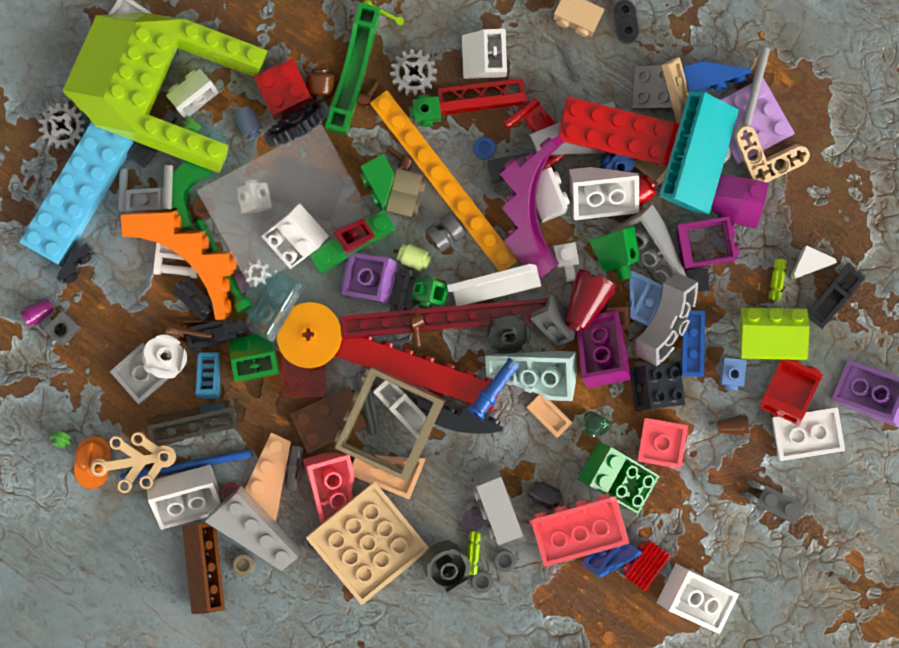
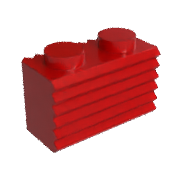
(646, 566)

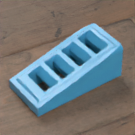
(208, 393)

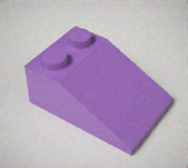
(869, 392)

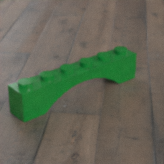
(354, 69)

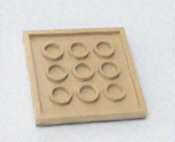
(367, 542)

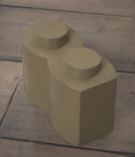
(405, 193)

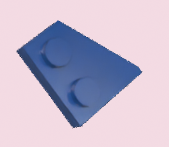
(611, 559)

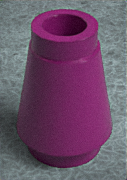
(36, 312)

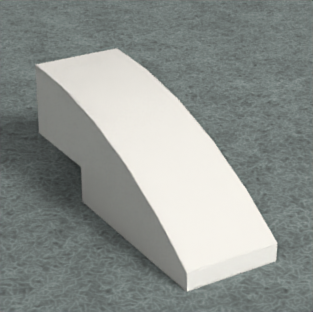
(401, 406)

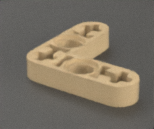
(761, 162)

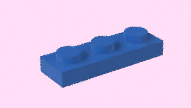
(694, 346)

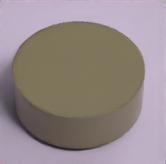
(243, 564)

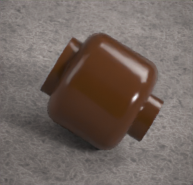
(320, 83)

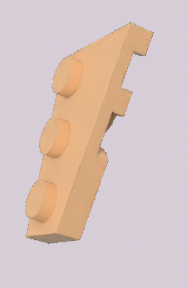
(385, 480)

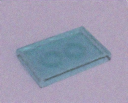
(274, 306)

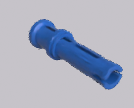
(487, 397)

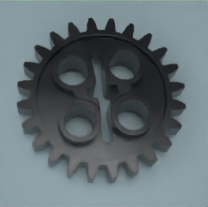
(296, 124)

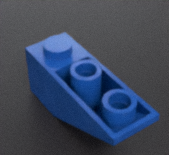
(710, 75)

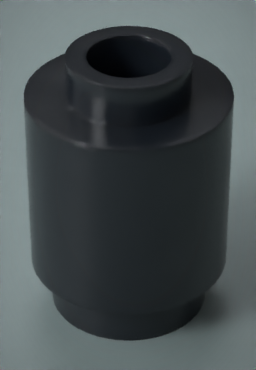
(545, 494)

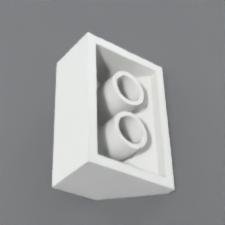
(184, 496)

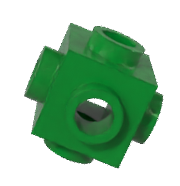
(425, 102)
(429, 292)

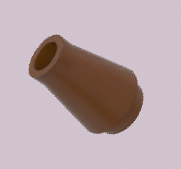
(735, 425)

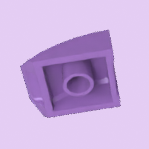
(368, 277)

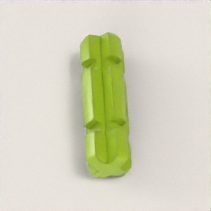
(777, 280)
(473, 551)

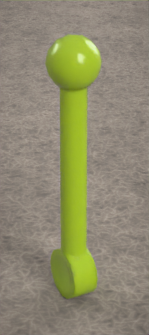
(398, 20)

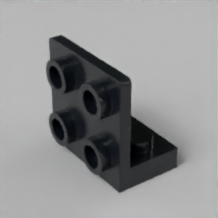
(657, 386)

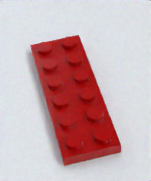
(617, 131)

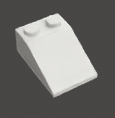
(603, 193)
(697, 598)

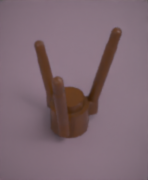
(178, 329)

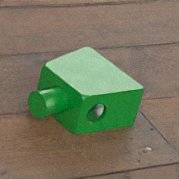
(617, 251)

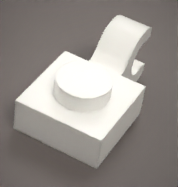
(567, 257)

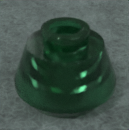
(595, 424)

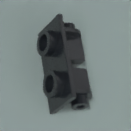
(403, 290)
(193, 298)

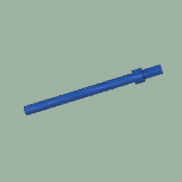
(192, 464)

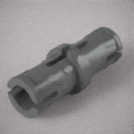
(294, 468)

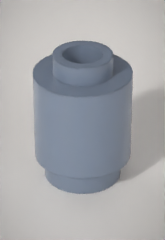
(248, 123)

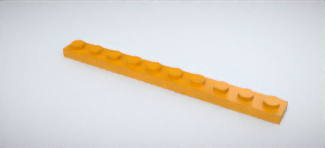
(443, 182)

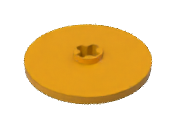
(321, 346)

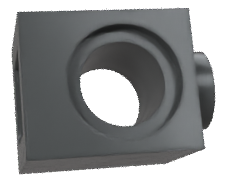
(72, 328)

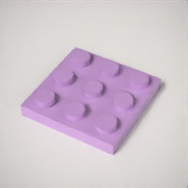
(767, 120)

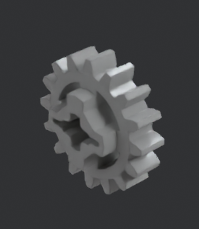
(422, 62)
(66, 119)

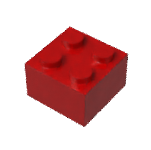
(283, 89)

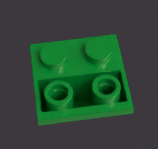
(380, 178)
(253, 358)

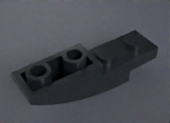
(464, 423)

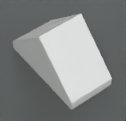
(811, 261)

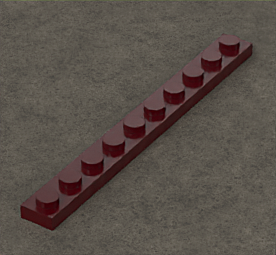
(436, 318)

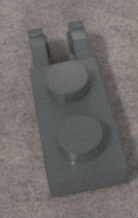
(775, 502)

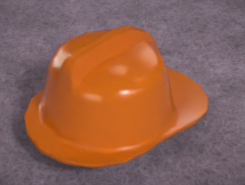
(87, 451)

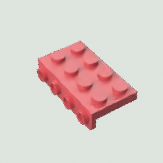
(579, 530)

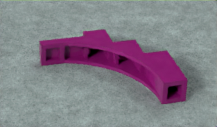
(526, 237)

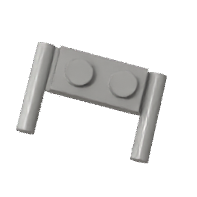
(145, 199)

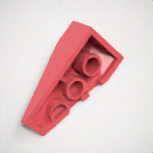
(330, 482)

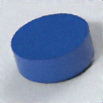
(484, 148)

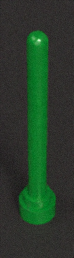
(241, 302)

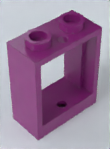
(685, 249)

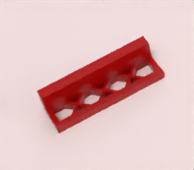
(482, 102)

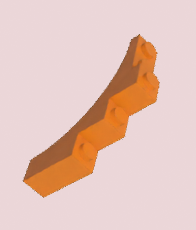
(192, 246)

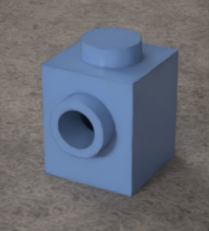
(732, 373)

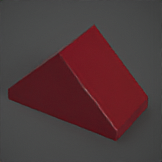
(354, 236)

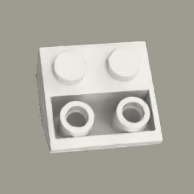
(484, 54)
(549, 198)
(295, 236)

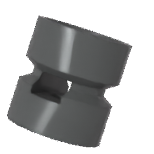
(445, 232)

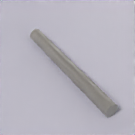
(753, 96)

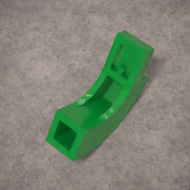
(183, 180)

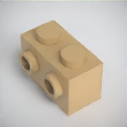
(579, 15)

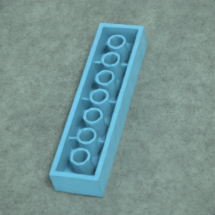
(77, 194)

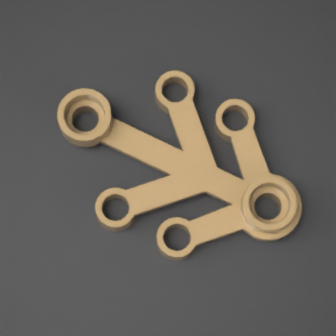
(136, 460)

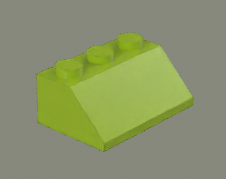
(774, 333)

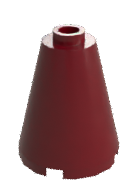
(587, 299)

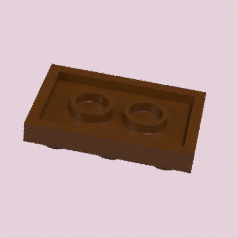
(321, 421)

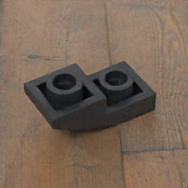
(70, 269)

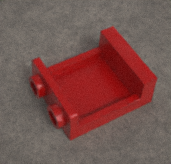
(791, 390)

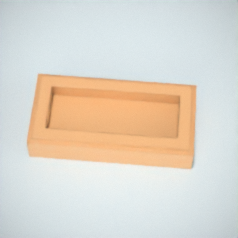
(549, 415)

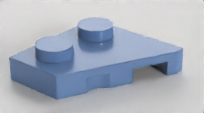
(644, 298)

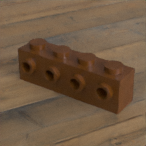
(203, 568)

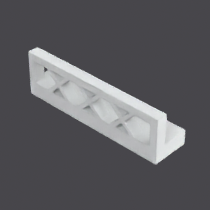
(495, 285)

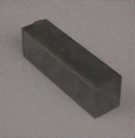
(193, 422)

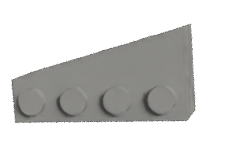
(254, 529)

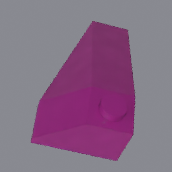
(740, 200)

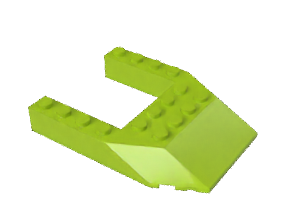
(125, 68)

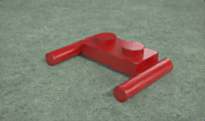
(536, 120)

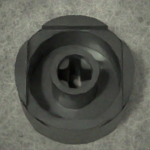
(442, 555)

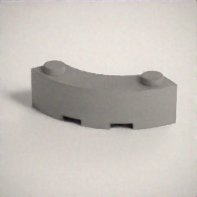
(670, 320)

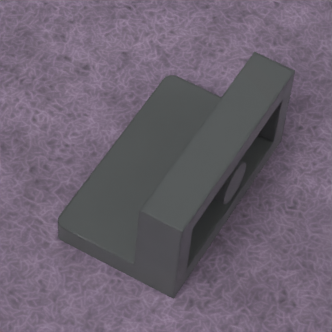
(552, 322)

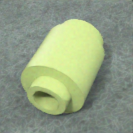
(413, 257)

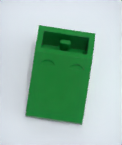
(619, 476)

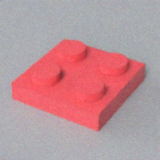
(662, 443)

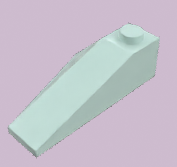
(544, 373)

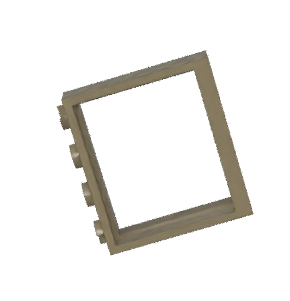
(351, 417)

